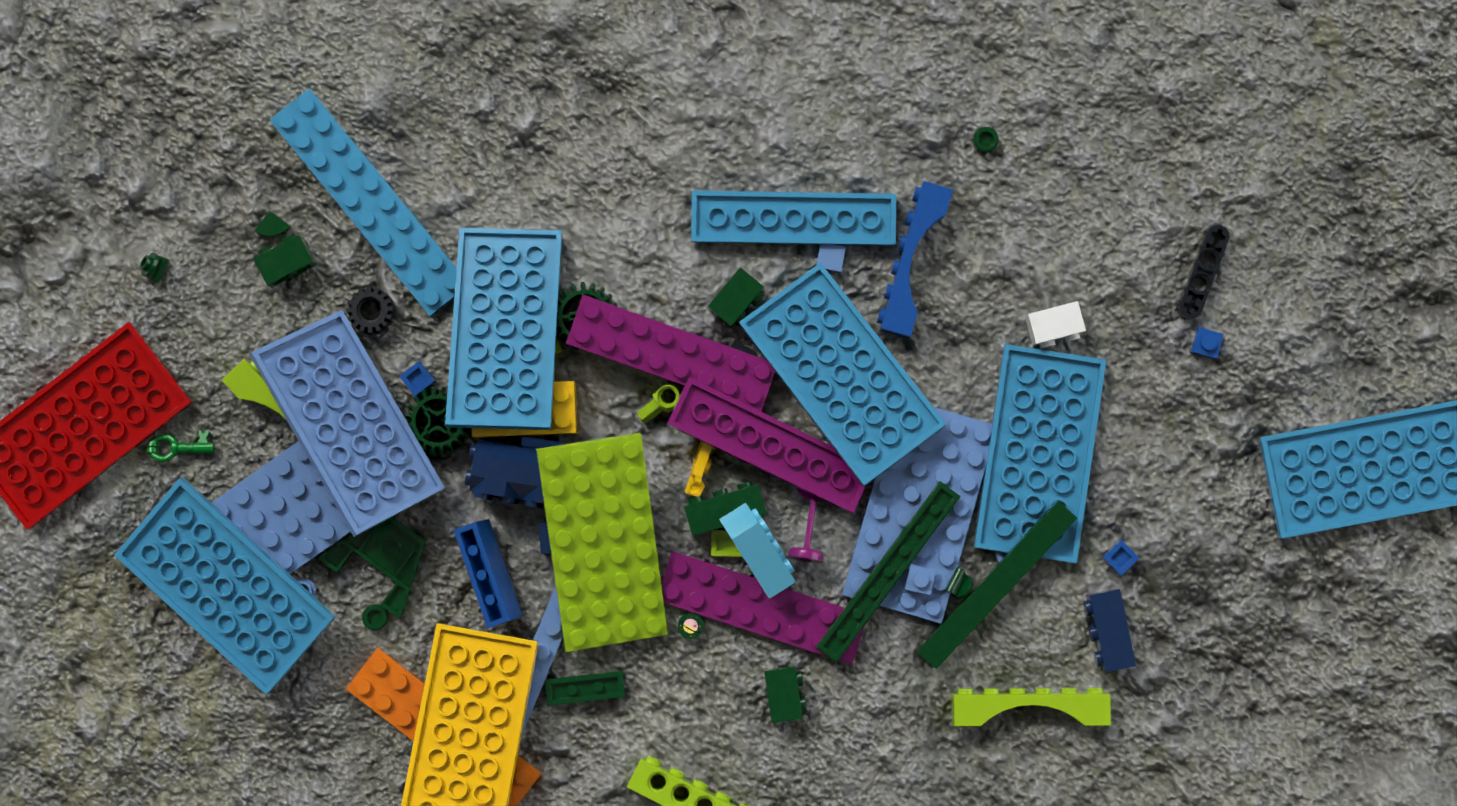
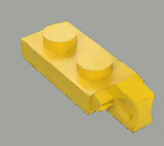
(700, 465)

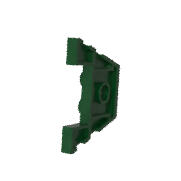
(390, 549)

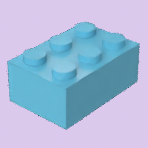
(759, 549)

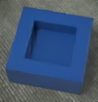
(1206, 343)
(417, 378)
(1120, 557)

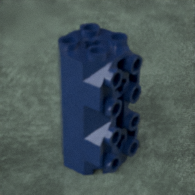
(505, 472)

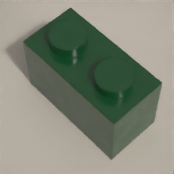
(284, 260)
(736, 298)
(783, 693)

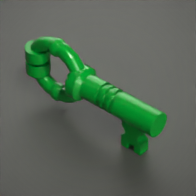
(202, 446)

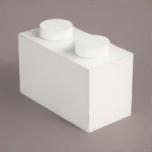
(1055, 324)

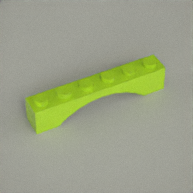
(249, 385)
(974, 709)

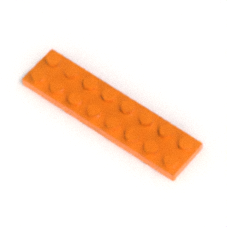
(397, 698)

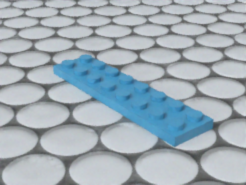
(793, 218)

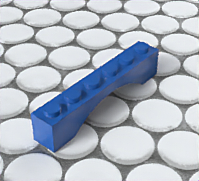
(900, 311)

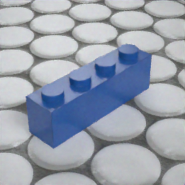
(488, 573)

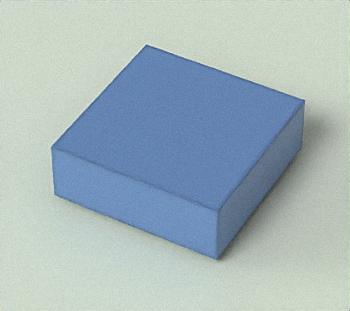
(831, 257)

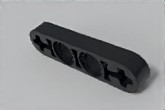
(1205, 273)

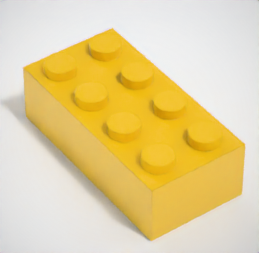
(563, 416)

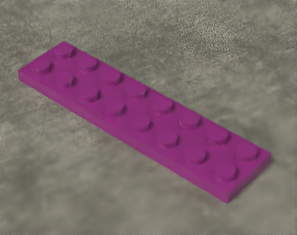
(669, 352)
(765, 444)
(744, 604)

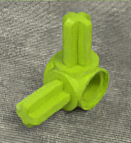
(659, 403)

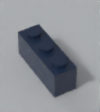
(1109, 630)

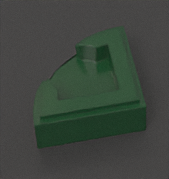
(272, 225)

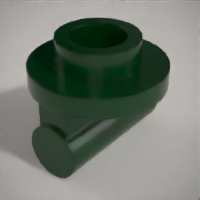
(153, 266)
(959, 584)

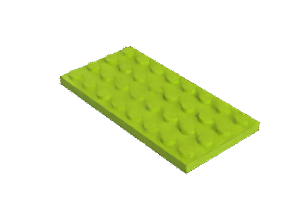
(602, 541)

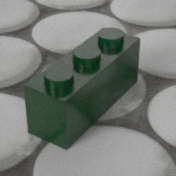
(705, 514)

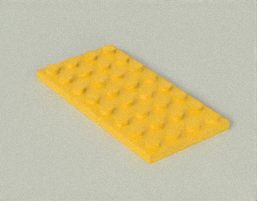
(470, 719)

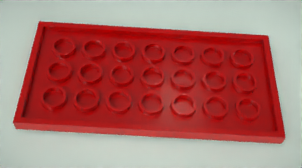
(84, 423)

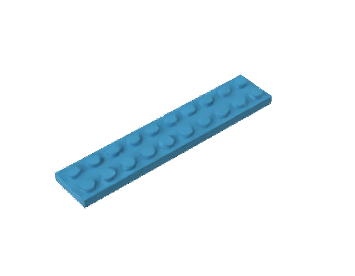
(368, 201)

